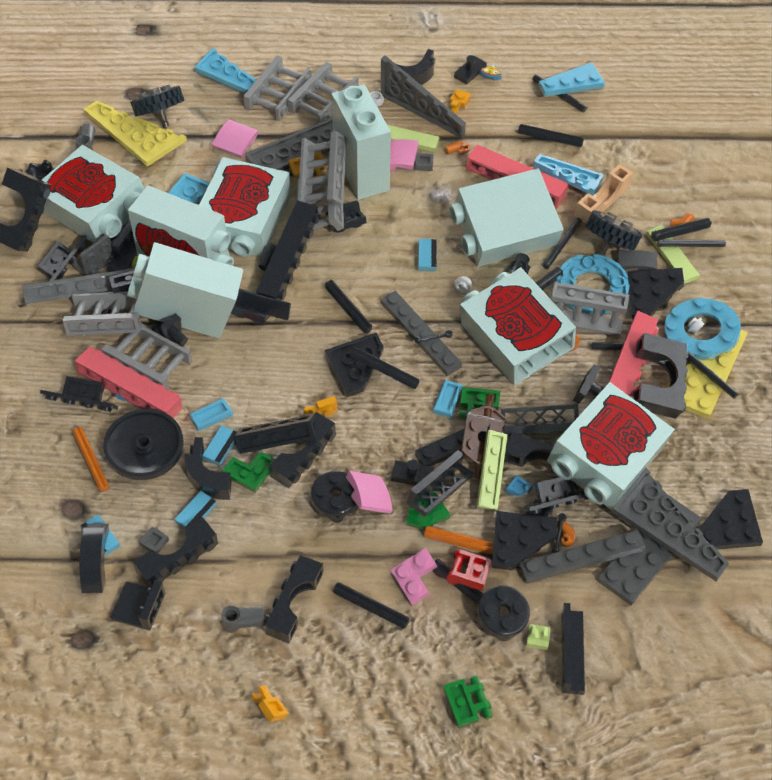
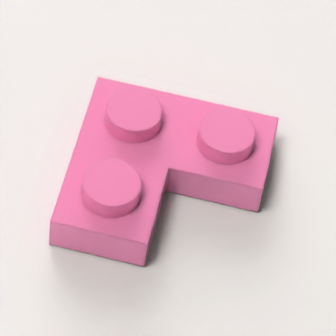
(409, 575)

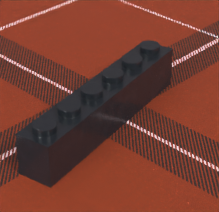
(289, 250)

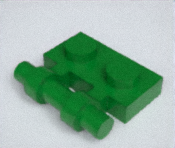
(475, 398)
(461, 703)

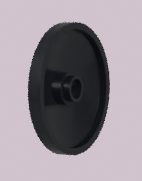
(143, 444)

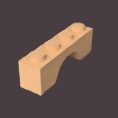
(614, 186)

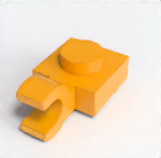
(459, 99)
(325, 407)
(270, 706)

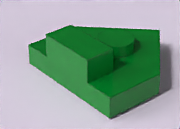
(418, 521)

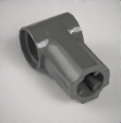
(86, 136)
(244, 618)

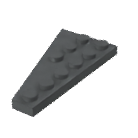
(409, 94)
(664, 521)

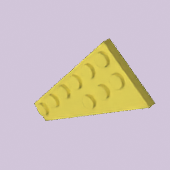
(137, 135)
(701, 391)

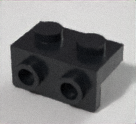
(352, 216)

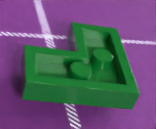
(251, 475)

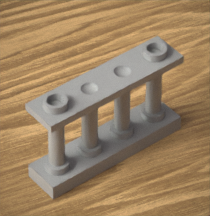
(269, 77)
(311, 86)
(336, 169)
(335, 212)
(595, 299)
(102, 323)
(150, 337)

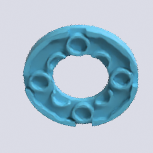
(595, 264)
(710, 348)

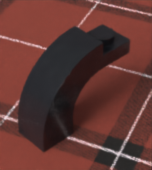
(423, 70)
(214, 484)
(92, 558)

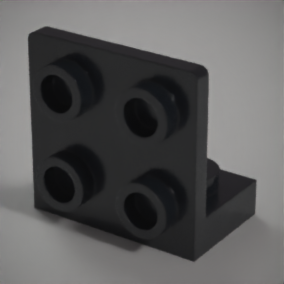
(139, 604)

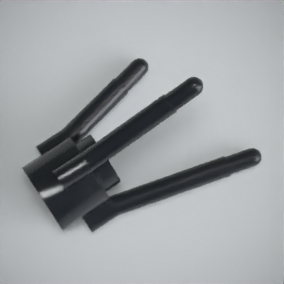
(520, 261)

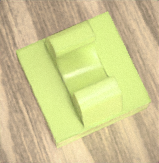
(538, 637)

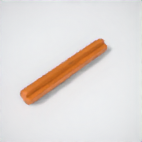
(90, 459)
(459, 540)

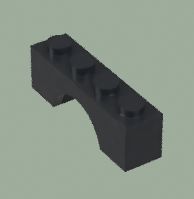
(525, 449)
(289, 467)
(157, 567)
(304, 576)

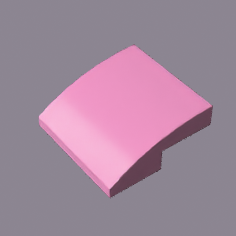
(235, 138)
(403, 154)
(370, 492)

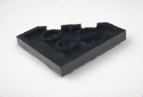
(653, 288)
(351, 373)
(733, 522)
(520, 537)

